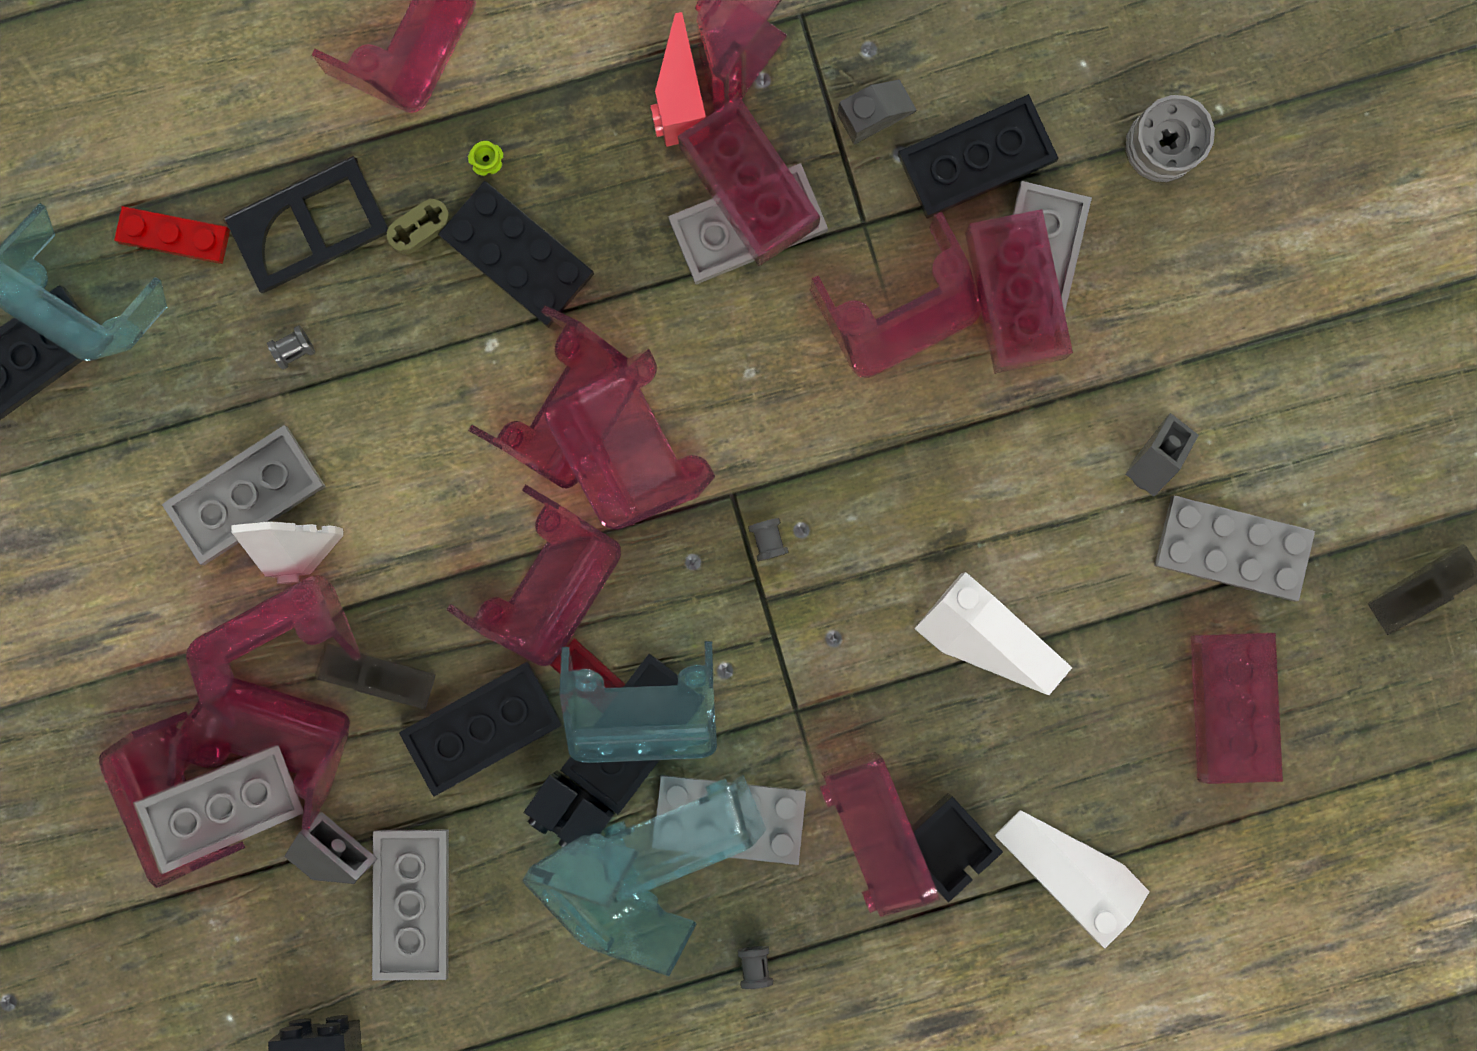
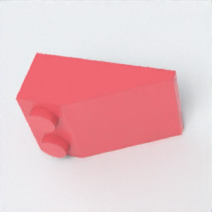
(677, 88)

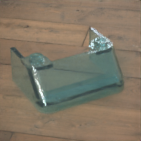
(27, 300)
(639, 720)
(689, 836)
(580, 890)

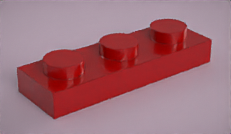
(172, 235)

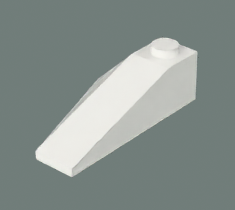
(286, 548)
(987, 634)
(1084, 881)

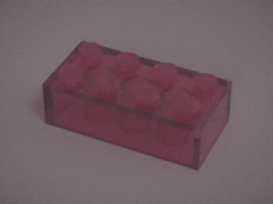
(749, 181)
(1018, 291)
(1236, 708)

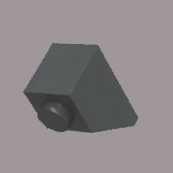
(874, 109)
(1162, 455)
(329, 853)

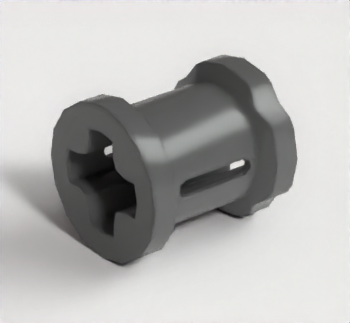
(291, 347)
(768, 539)
(755, 967)

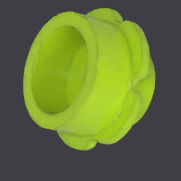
(483, 149)

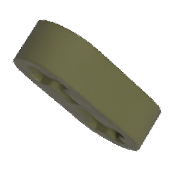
(414, 219)

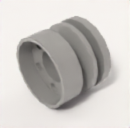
(1180, 121)

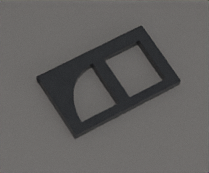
(253, 223)

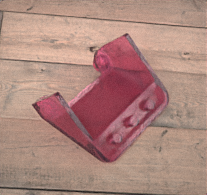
(621, 448)

